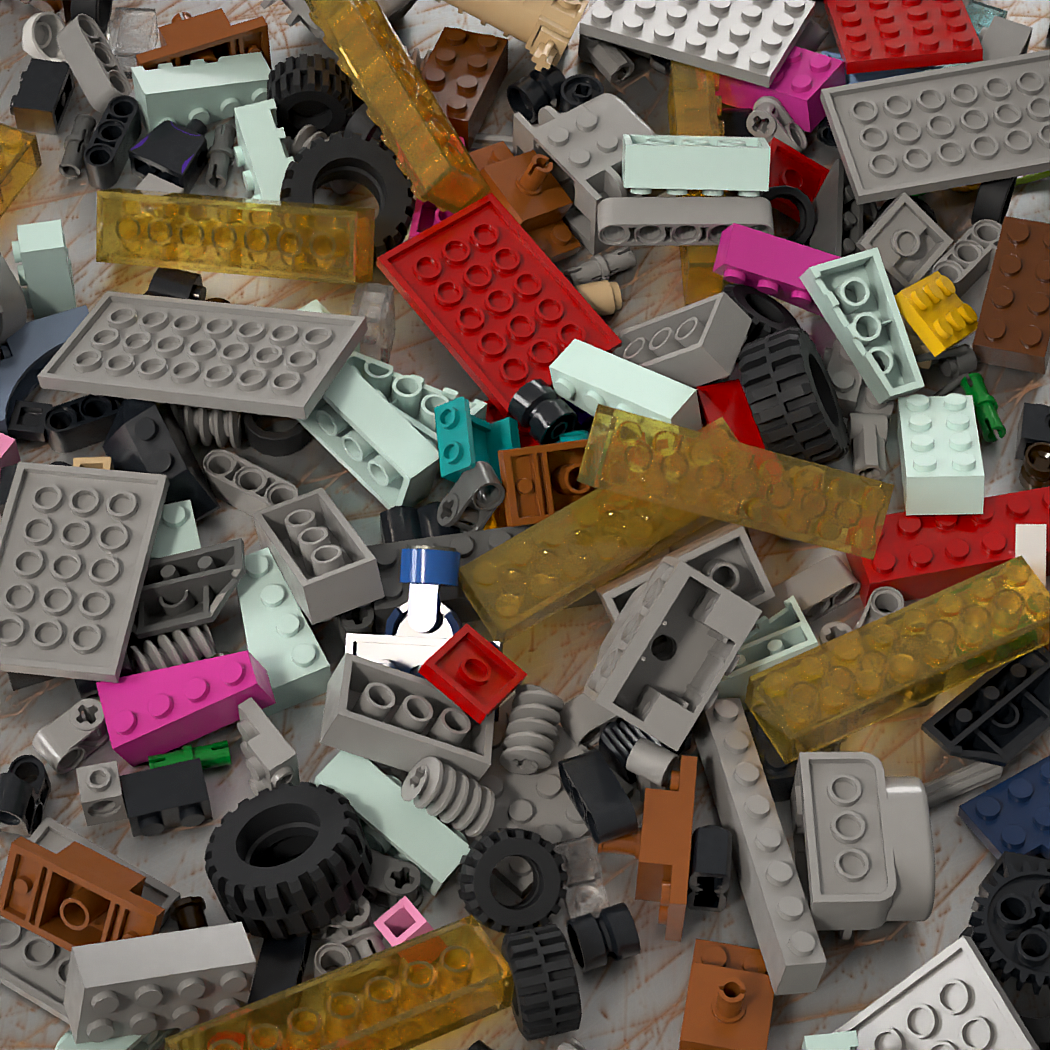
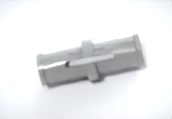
(601, 267)

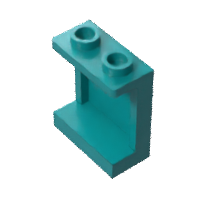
(468, 439)

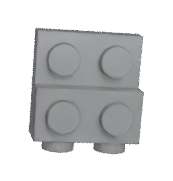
(906, 242)
(849, 385)
(266, 750)

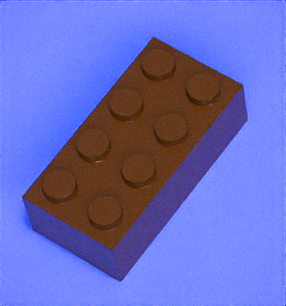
(466, 77)
(1016, 304)

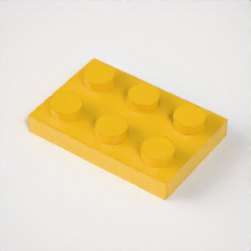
(936, 313)

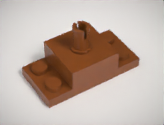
(206, 38)
(530, 196)
(541, 480)
(664, 847)
(75, 896)
(727, 999)

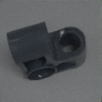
(22, 801)

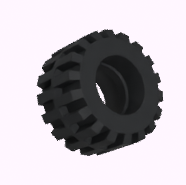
(310, 93)
(766, 313)
(546, 887)
(544, 981)

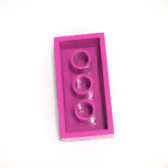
(795, 86)

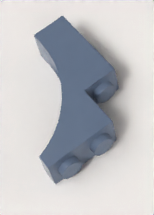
(29, 353)

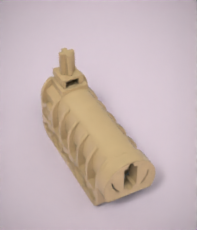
(541, 24)

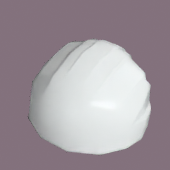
(40, 36)

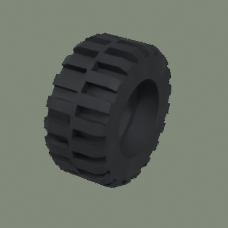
(364, 164)
(793, 397)
(299, 892)

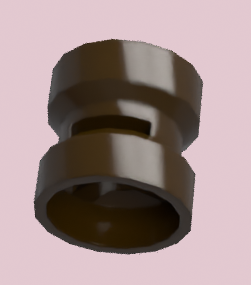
(1036, 466)

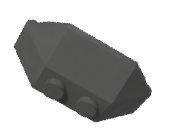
(838, 216)
(188, 588)

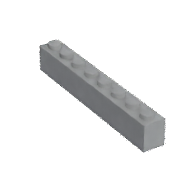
(759, 849)

